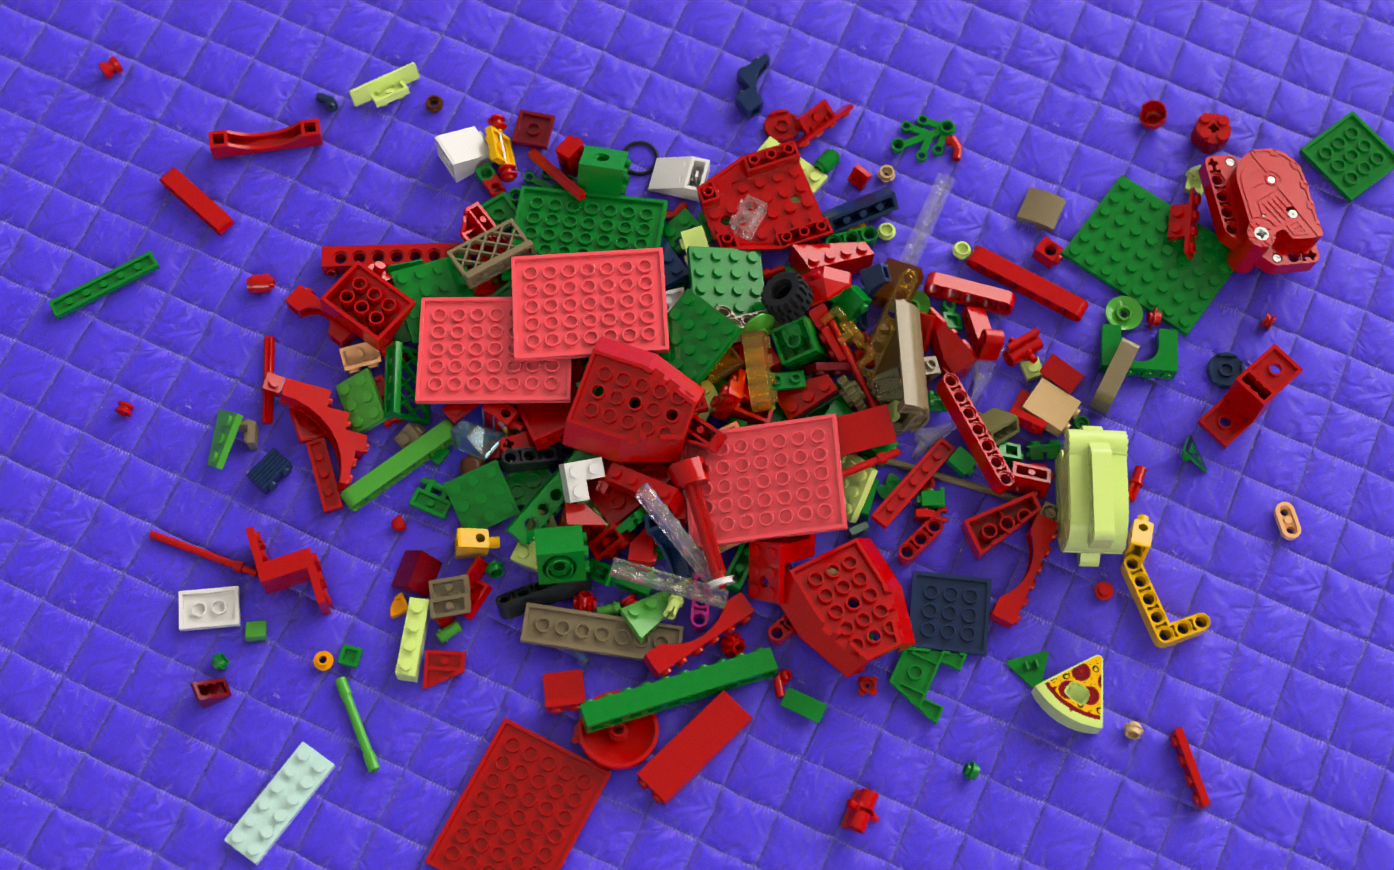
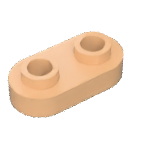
(1286, 522)

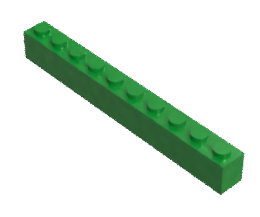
(677, 690)

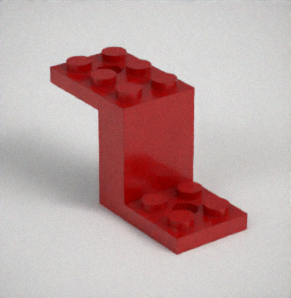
(1249, 396)
(768, 560)
(289, 570)

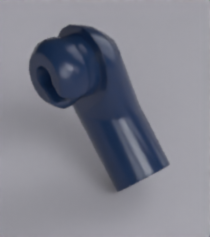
(330, 101)

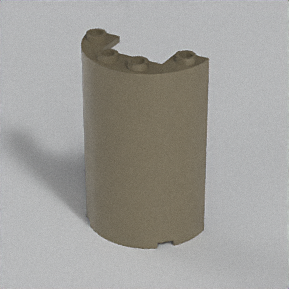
(907, 352)

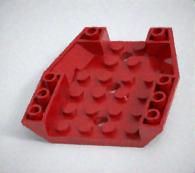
(774, 178)
(625, 434)
(824, 620)

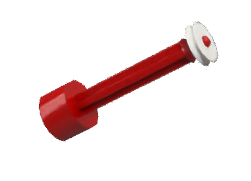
(689, 476)

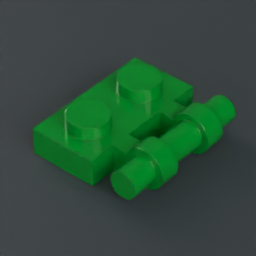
(431, 503)

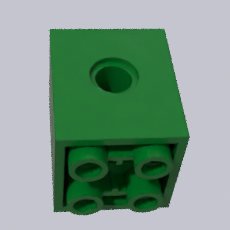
(604, 171)
(799, 344)
(561, 554)

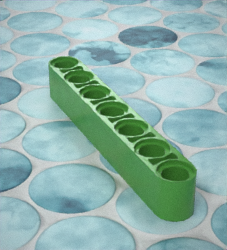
(398, 466)

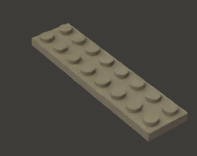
(591, 632)

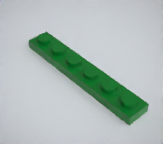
(104, 285)

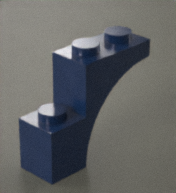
(747, 76)
(872, 279)
(676, 562)

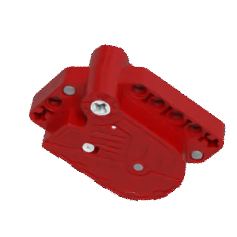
(1262, 211)

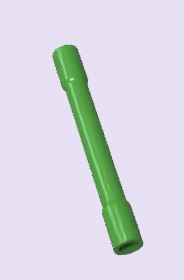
(346, 695)

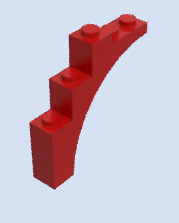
(316, 404)

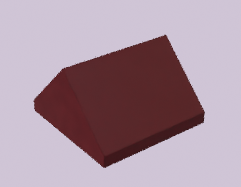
(415, 572)

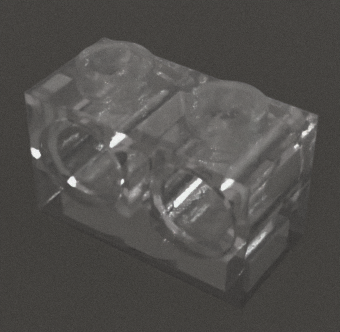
(751, 218)

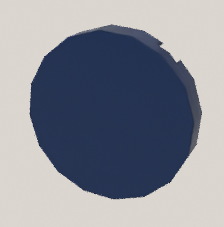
(1224, 369)

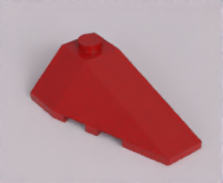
(951, 352)

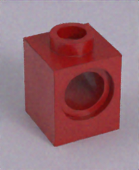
(1048, 245)

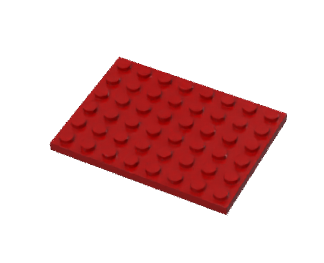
(520, 806)

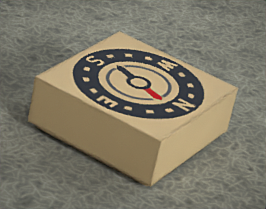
(1049, 511)

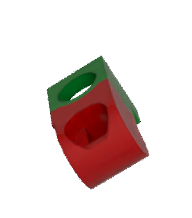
(489, 180)

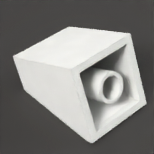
(463, 152)

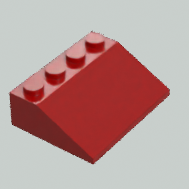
(367, 305)

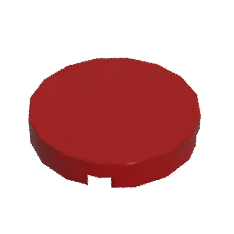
(781, 126)

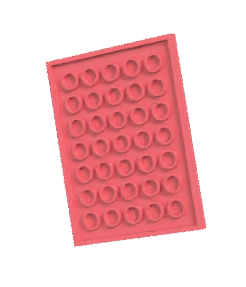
(577, 298)
(470, 357)
(773, 481)

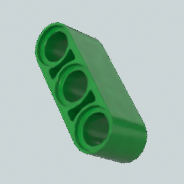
(855, 235)

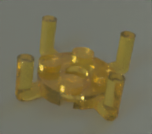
(851, 334)

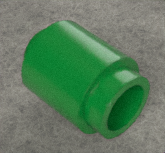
(827, 161)

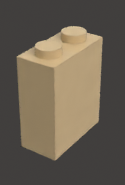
(1052, 406)

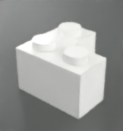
(575, 475)

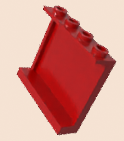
(547, 420)

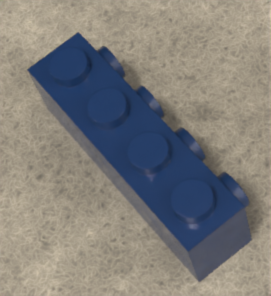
(861, 209)

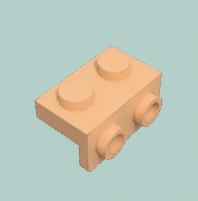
(359, 356)

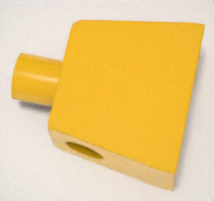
(1140, 535)
(474, 543)

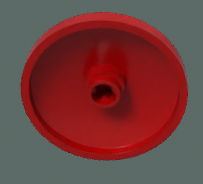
(622, 744)

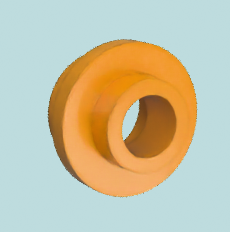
(323, 666)

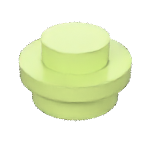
(886, 231)
(961, 250)

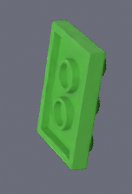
(362, 400)

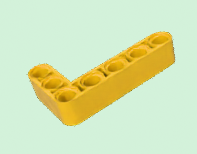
(1156, 609)

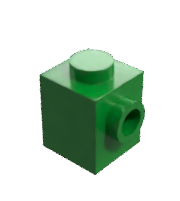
(962, 462)

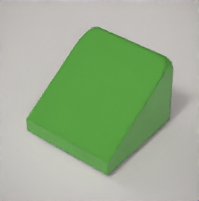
(256, 631)

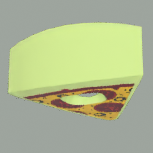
(1075, 696)

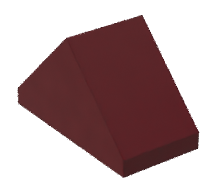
(210, 691)

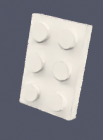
(209, 608)

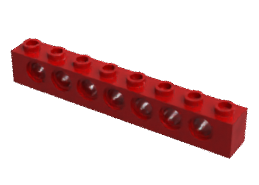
(388, 253)

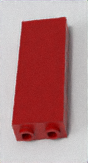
(865, 430)
(693, 748)

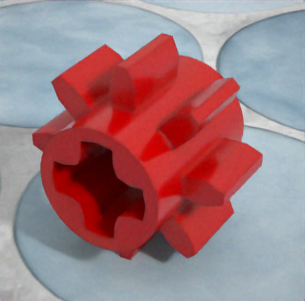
(585, 601)
(732, 644)

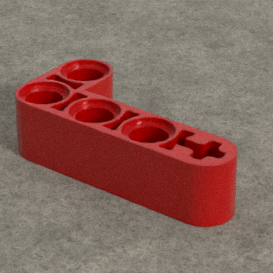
(982, 338)

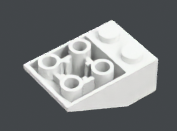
(679, 176)

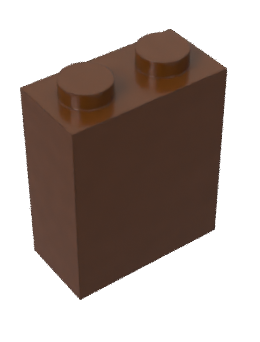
(895, 268)

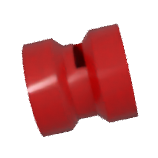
(110, 68)

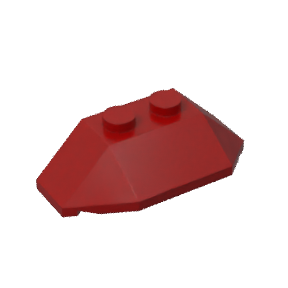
(475, 222)
(826, 283)

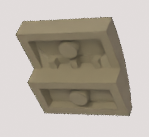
(1041, 209)
(449, 596)

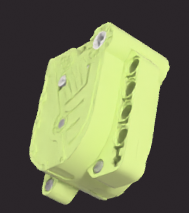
(1092, 493)

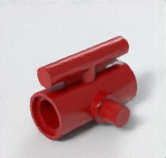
(1023, 348)
(860, 810)

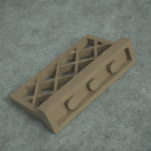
(498, 262)

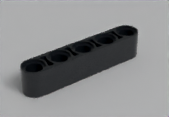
(537, 462)
(514, 602)

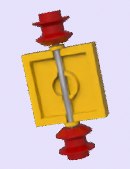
(500, 148)

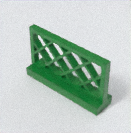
(393, 378)

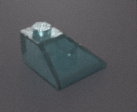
(476, 438)

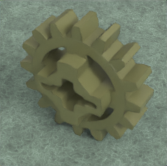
(852, 393)

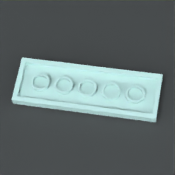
(279, 803)

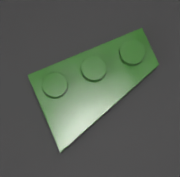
(223, 438)
(646, 614)

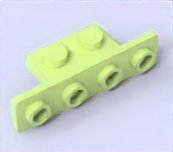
(386, 88)

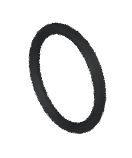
(646, 144)

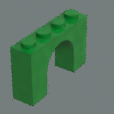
(1162, 365)

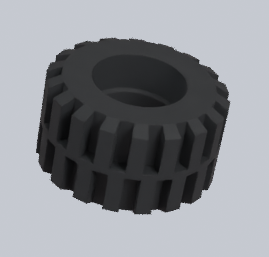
(786, 296)

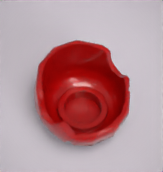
(1153, 114)

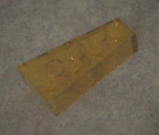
(758, 370)

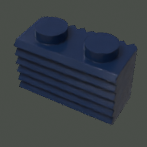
(270, 471)

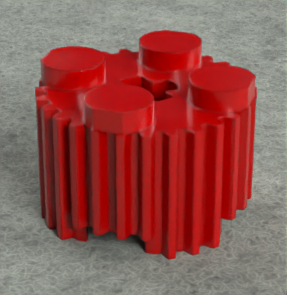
(1211, 132)

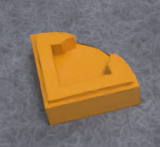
(399, 606)

